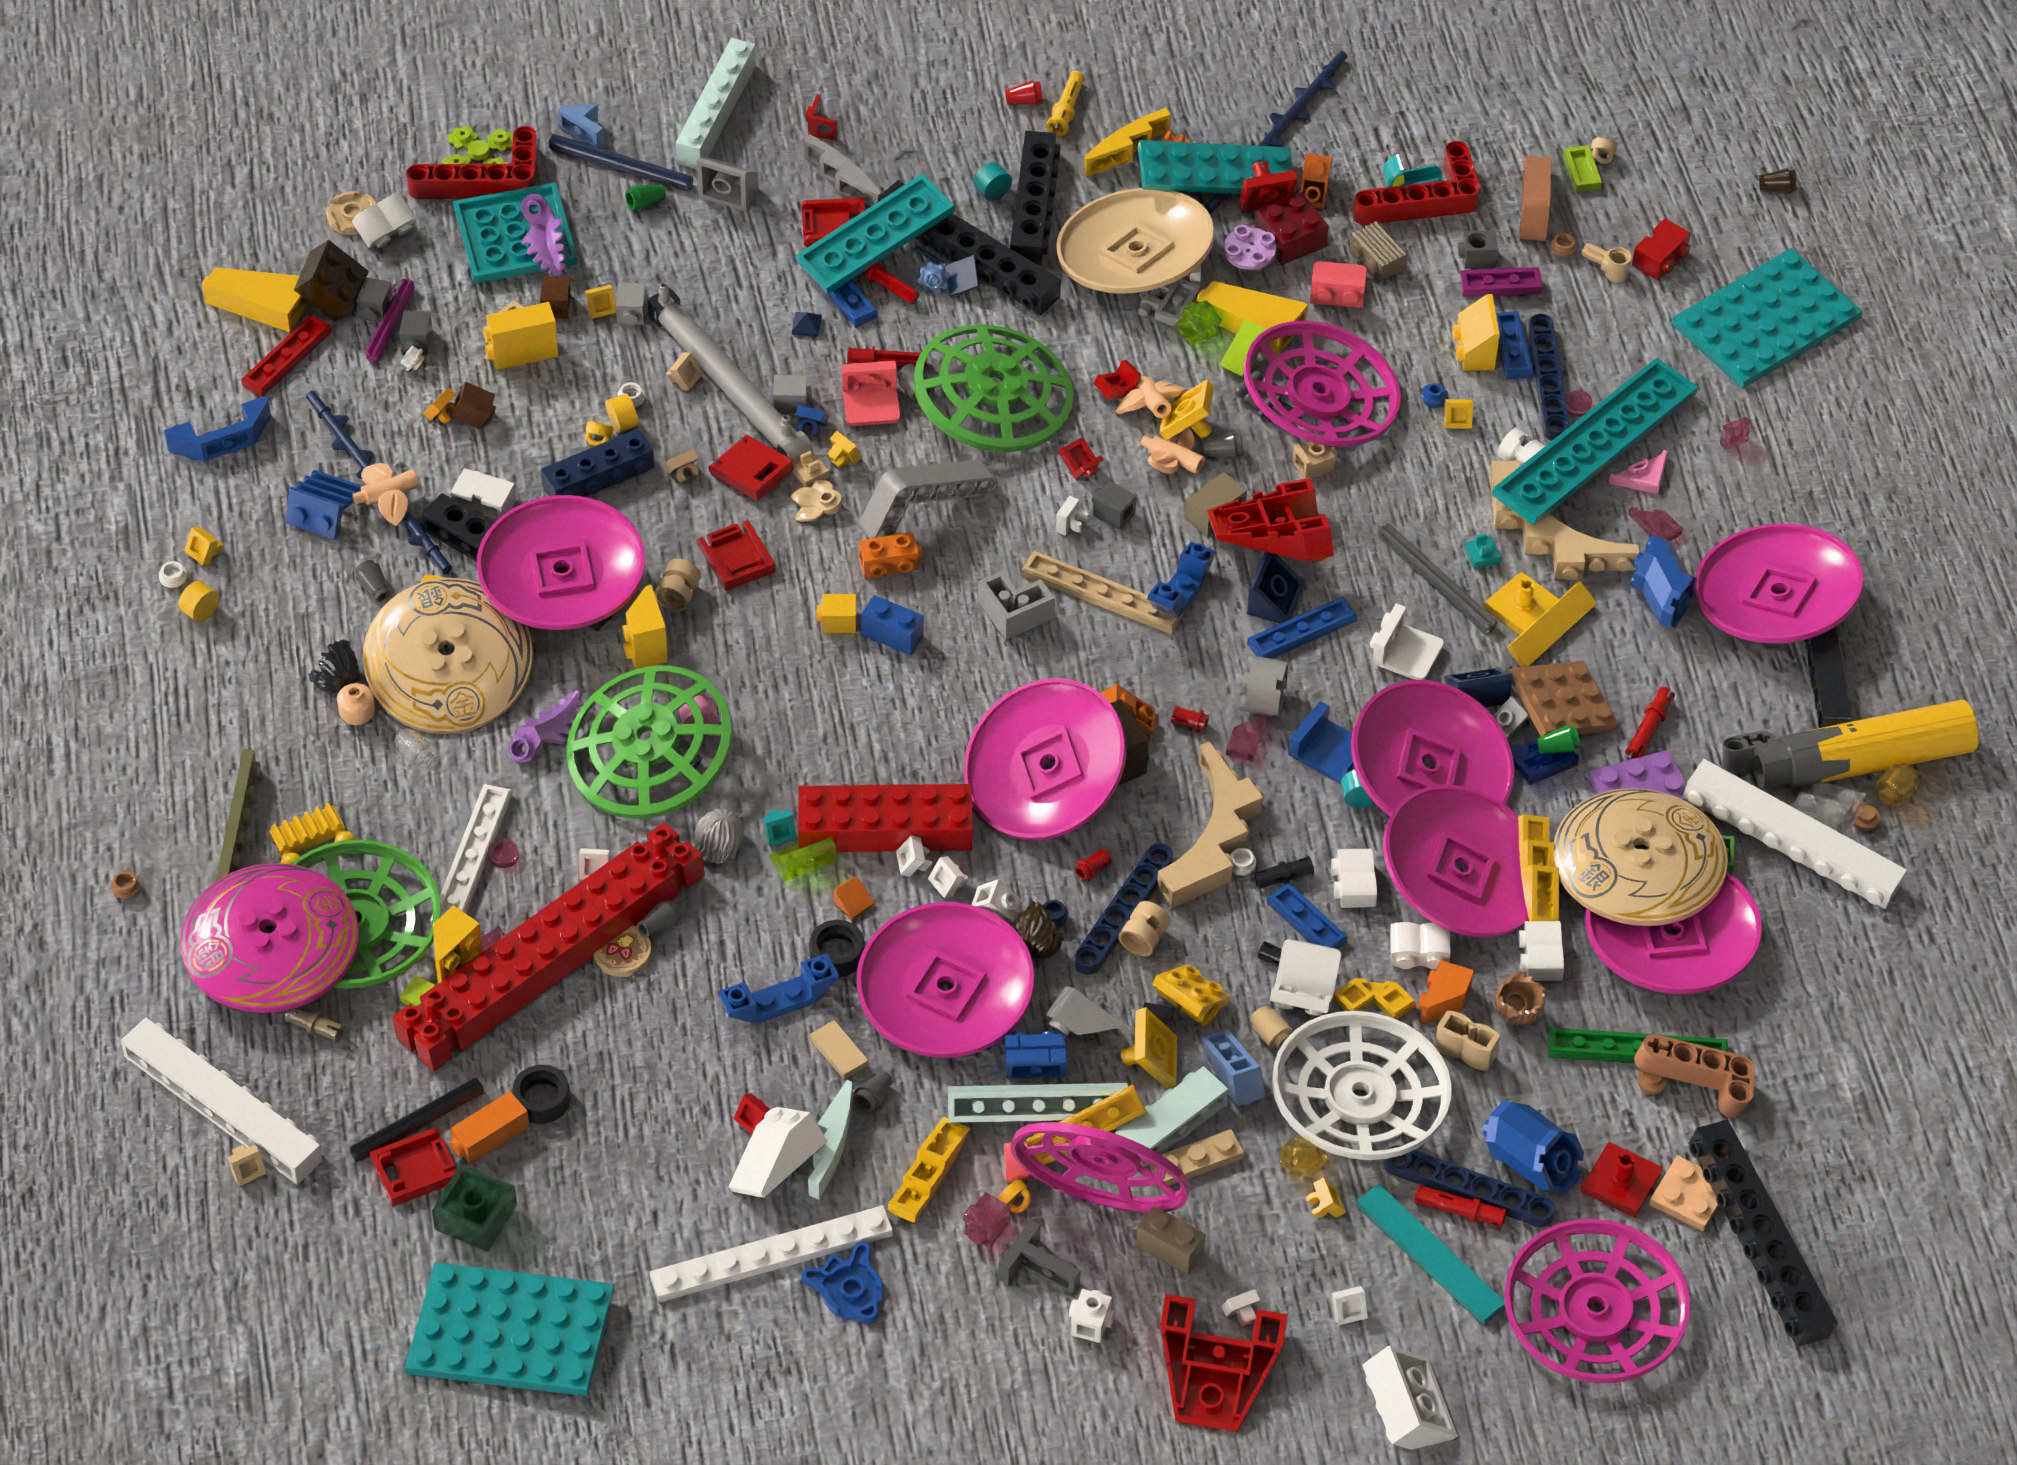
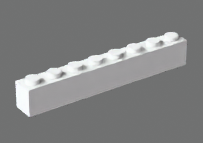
(1794, 834)
(222, 1100)

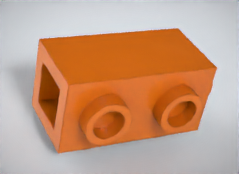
(889, 555)

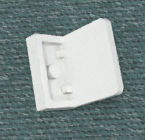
(1404, 647)
(1306, 977)

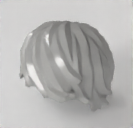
(719, 836)

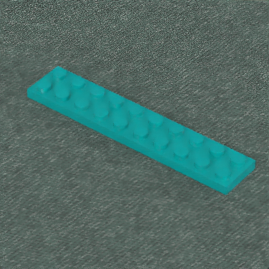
(1594, 441)

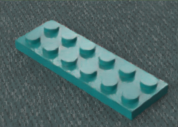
(1205, 165)
(875, 233)

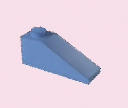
(1234, 1067)

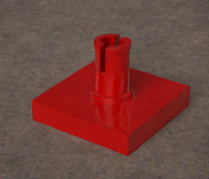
(1266, 187)
(1621, 1179)

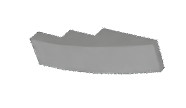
(834, 166)

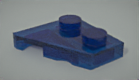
(1538, 767)

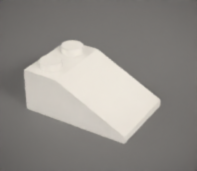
(776, 1150)

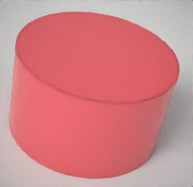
(1013, 1170)

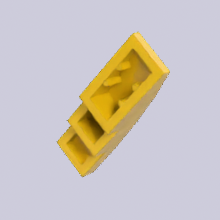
(1121, 145)
(1537, 868)
(928, 1170)

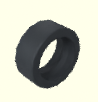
(843, 930)
(543, 1074)

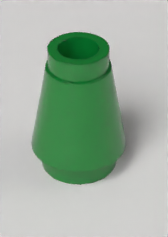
(644, 196)
(1559, 741)

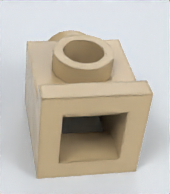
(1314, 459)

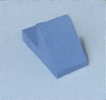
(582, 123)

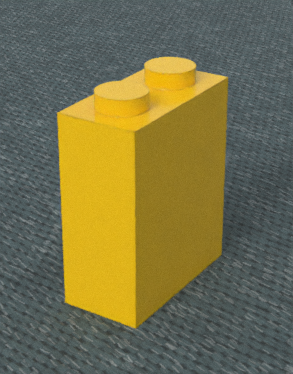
(521, 336)

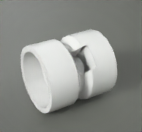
(1518, 446)

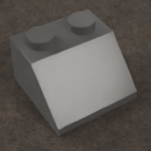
(726, 183)
(1079, 1015)

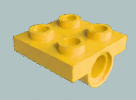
(1191, 993)

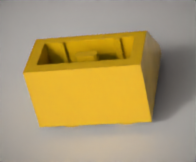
(455, 941)

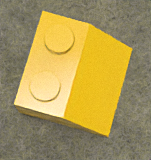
(1477, 335)
(645, 631)

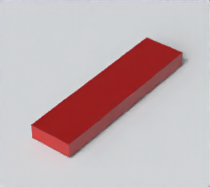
(286, 355)

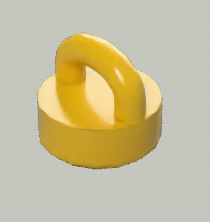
(600, 429)
(1013, 1193)

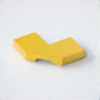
(1386, 996)

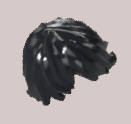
(337, 668)

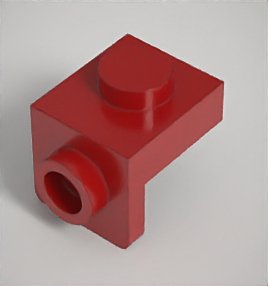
(1120, 383)
(1080, 459)

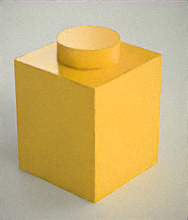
(837, 613)

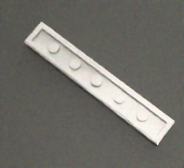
(474, 848)

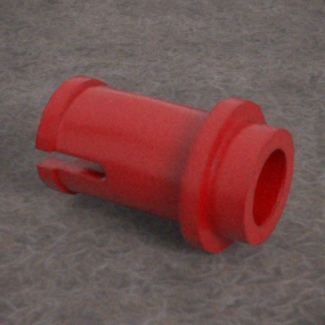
(1189, 718)
(1088, 868)

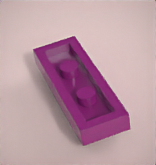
(1501, 282)

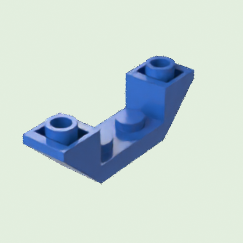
(183, 440)
(1186, 583)
(780, 999)

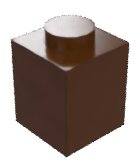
(473, 405)

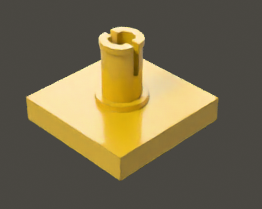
(1190, 411)
(1519, 602)
(1153, 1049)

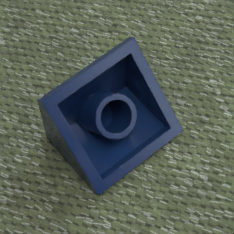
(1274, 590)
(1486, 686)

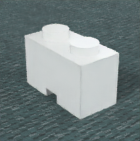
(484, 493)

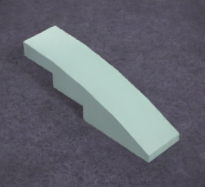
(835, 1128)

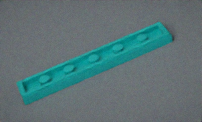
(1431, 1254)

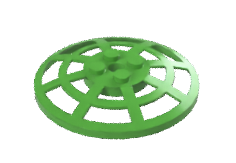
(993, 394)
(654, 750)
(373, 910)

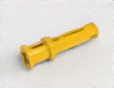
(1063, 111)

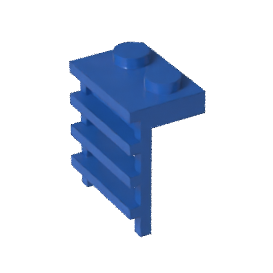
(319, 503)

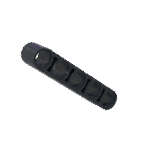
(1827, 679)

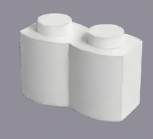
(384, 220)
(1355, 878)
(1418, 945)
(1542, 950)

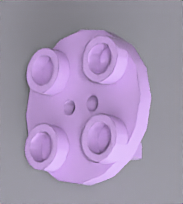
(1253, 240)

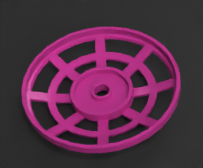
(1331, 383)
(1104, 1158)
(1599, 1289)

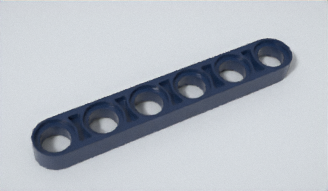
(1544, 377)
(1121, 907)
(1471, 1181)

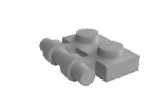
(1176, 299)

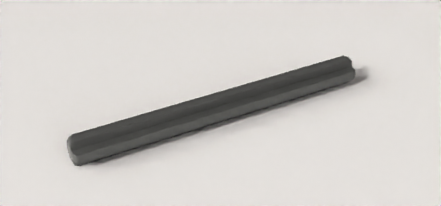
(1437, 578)

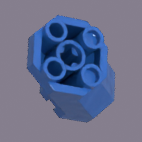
(1663, 581)
(1534, 1146)

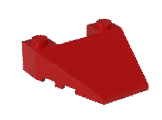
(1277, 522)
(1217, 1376)

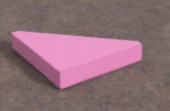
(1642, 475)

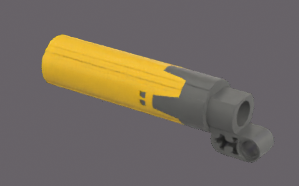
(1854, 746)

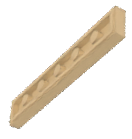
(1097, 591)

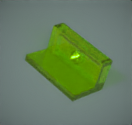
(795, 862)

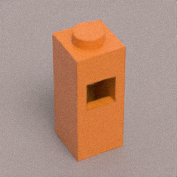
(489, 1128)

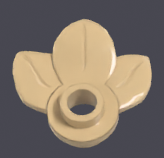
(817, 501)

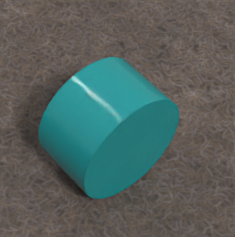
(992, 181)
(1353, 791)

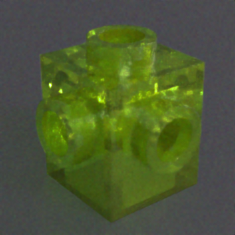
(1198, 322)

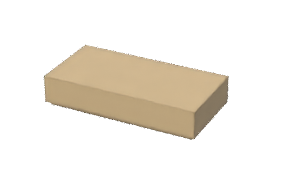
(839, 1050)

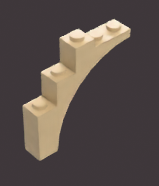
(1570, 549)
(1209, 860)

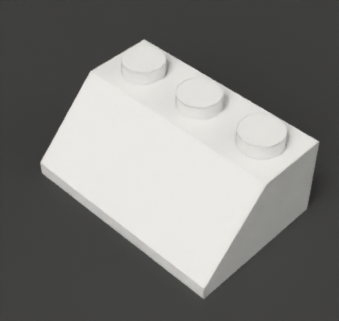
(1408, 1398)

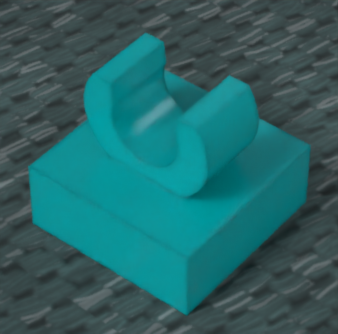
(1482, 552)
(779, 827)

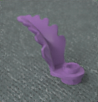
(543, 235)
(548, 728)

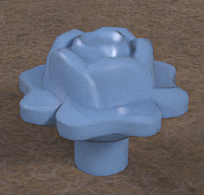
(933, 277)

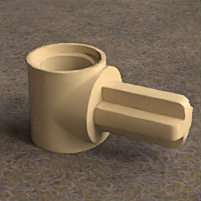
(1613, 262)

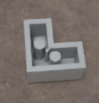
(1012, 608)

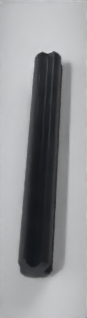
(416, 1119)

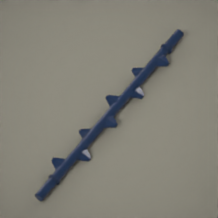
(1296, 111)
(362, 457)

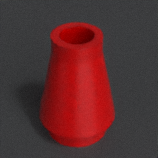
(1026, 94)

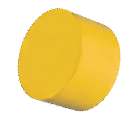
(621, 413)
(199, 601)

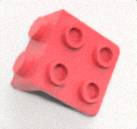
(1338, 284)
(870, 393)

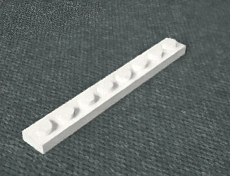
(770, 1254)

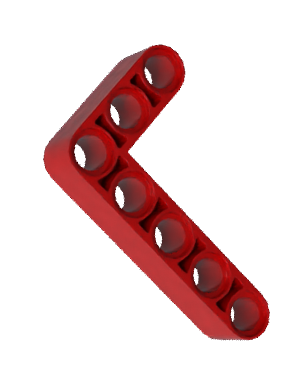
(476, 180)
(1424, 200)

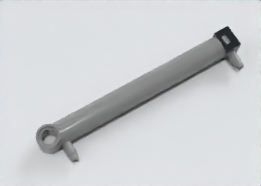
(666, 311)

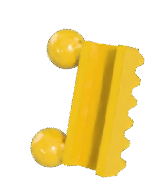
(308, 832)

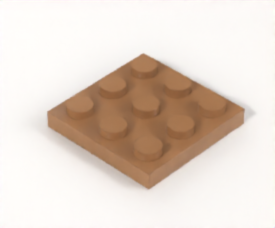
(1563, 696)

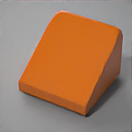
(853, 898)

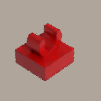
(750, 1112)

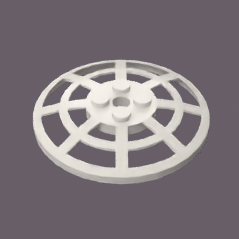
(1361, 1076)

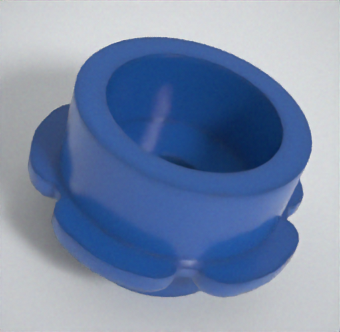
(1434, 395)

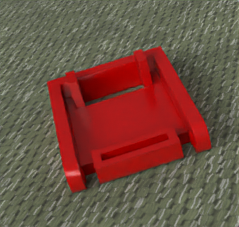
(826, 215)
(746, 462)
(735, 552)
(418, 1164)

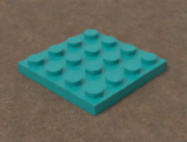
(494, 232)

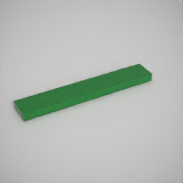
(1609, 1045)

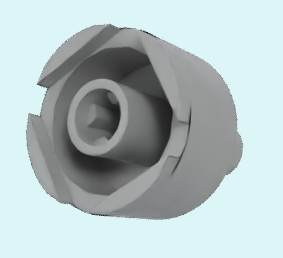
(1264, 686)

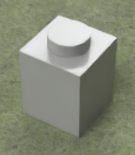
(630, 303)
(791, 392)

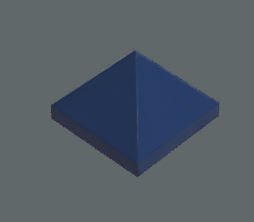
(806, 324)

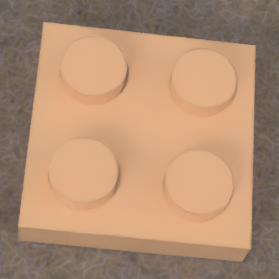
(1686, 1195)

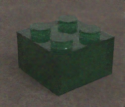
(474, 1207)

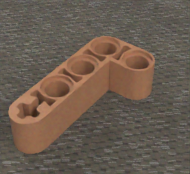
(1535, 198)
(1701, 1066)

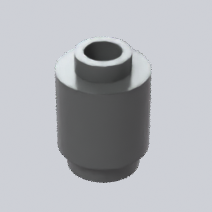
(905, 379)

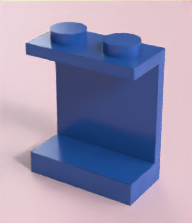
(1322, 744)

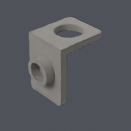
(1511, 716)

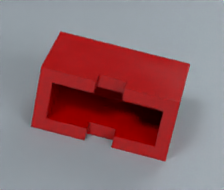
(1661, 252)

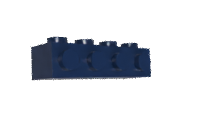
(599, 466)

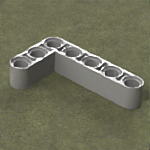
(919, 485)

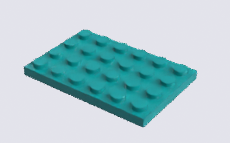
(1766, 318)
(510, 1329)

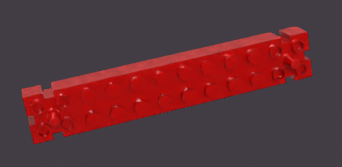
(547, 947)

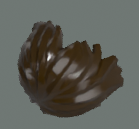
(1039, 931)

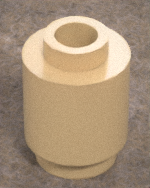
(1270, 1027)

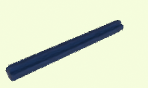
(620, 162)

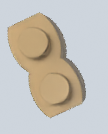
(1467, 1040)

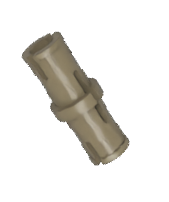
(315, 1023)

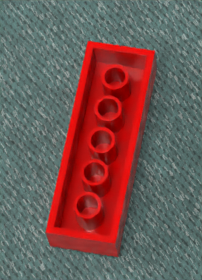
(885, 816)

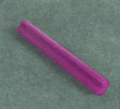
(390, 320)

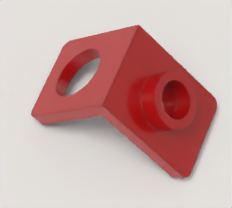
(814, 119)

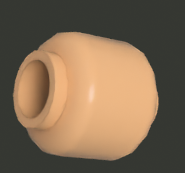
(356, 704)

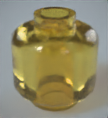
(1897, 784)
(1301, 1158)

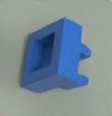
(811, 416)

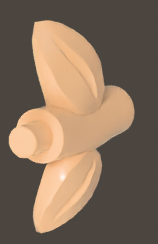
(1151, 395)
(1174, 452)
(387, 491)

